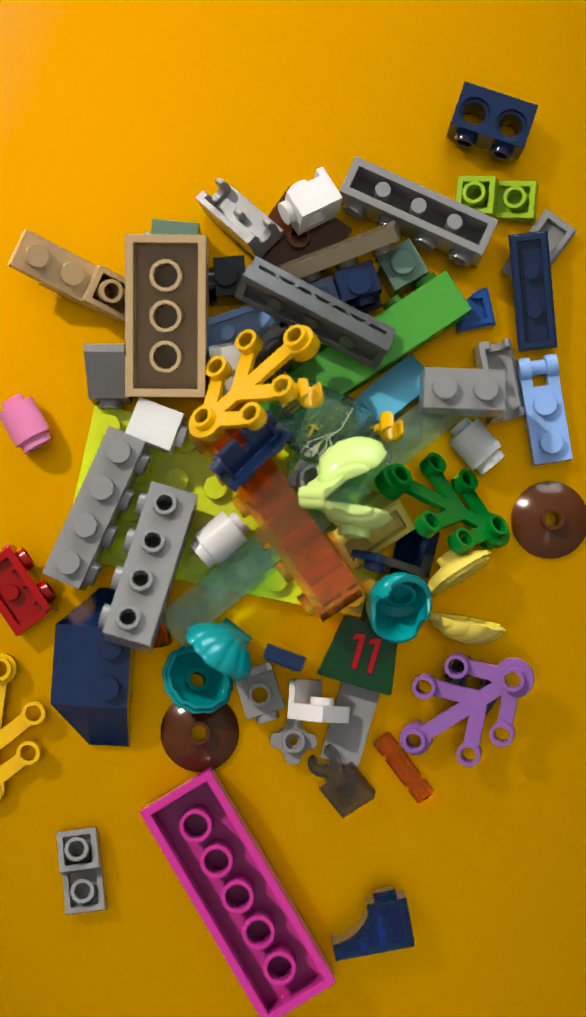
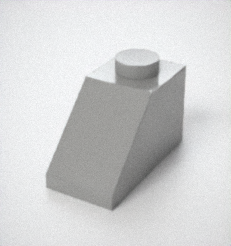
(106, 375)

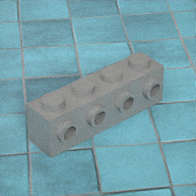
(418, 211)
(97, 508)
(149, 568)

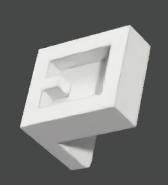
(308, 705)

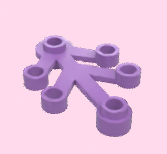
(471, 703)

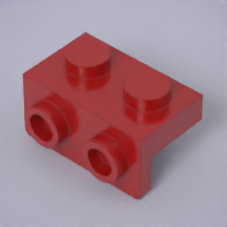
(22, 597)

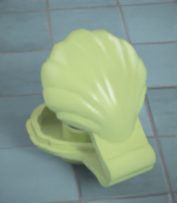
(339, 463)

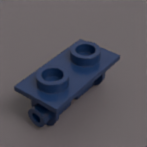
(238, 464)

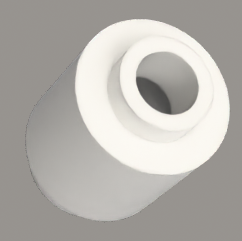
(476, 445)
(219, 538)

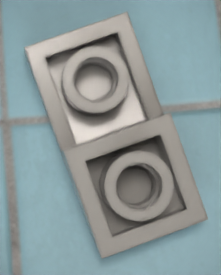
(81, 871)

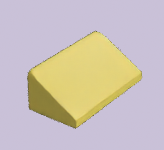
(379, 538)

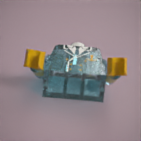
(324, 417)

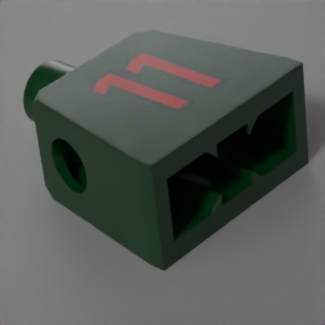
(360, 656)

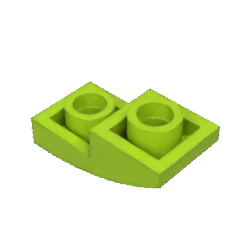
(499, 199)

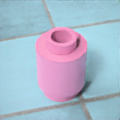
(25, 423)

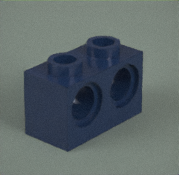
(494, 111)

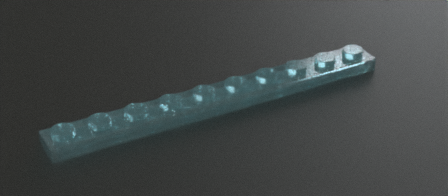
(253, 564)

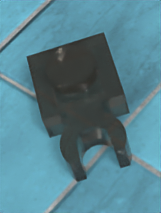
(342, 786)

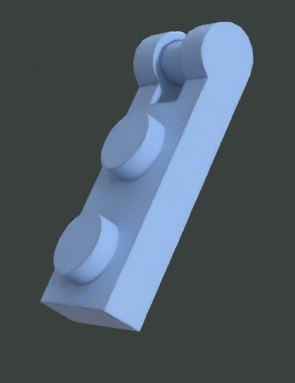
(544, 411)

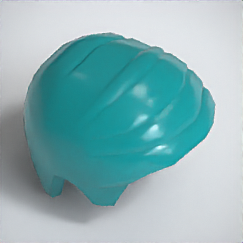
(398, 606)

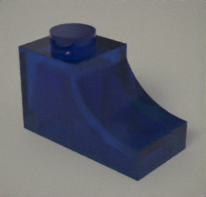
(380, 929)

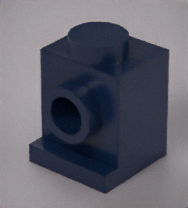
(359, 286)

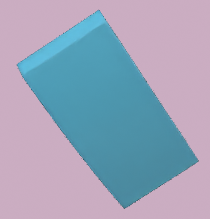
(394, 389)

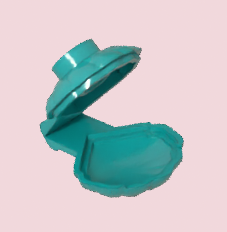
(216, 655)

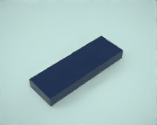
(532, 290)

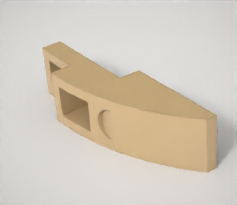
(70, 275)

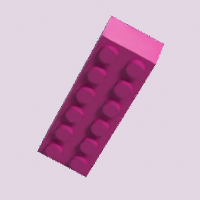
(238, 895)

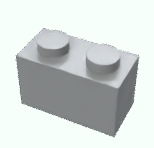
(462, 392)

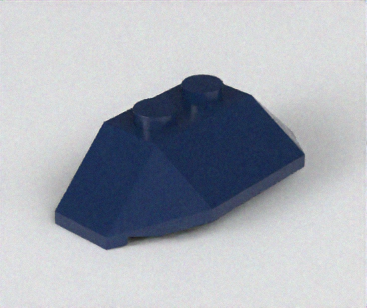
(92, 675)

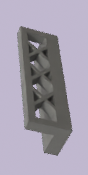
(328, 317)

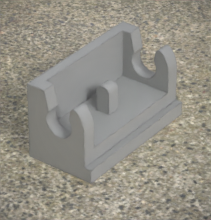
(240, 219)
(501, 357)

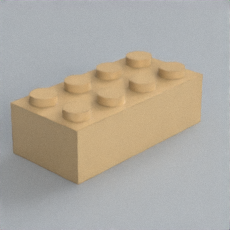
(166, 315)

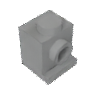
(261, 676)

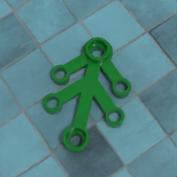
(487, 528)

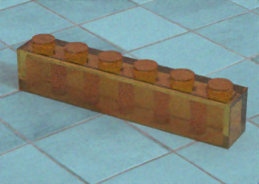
(292, 533)

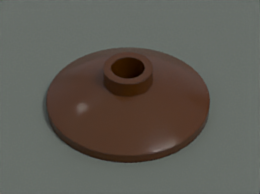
(530, 523)
(198, 755)

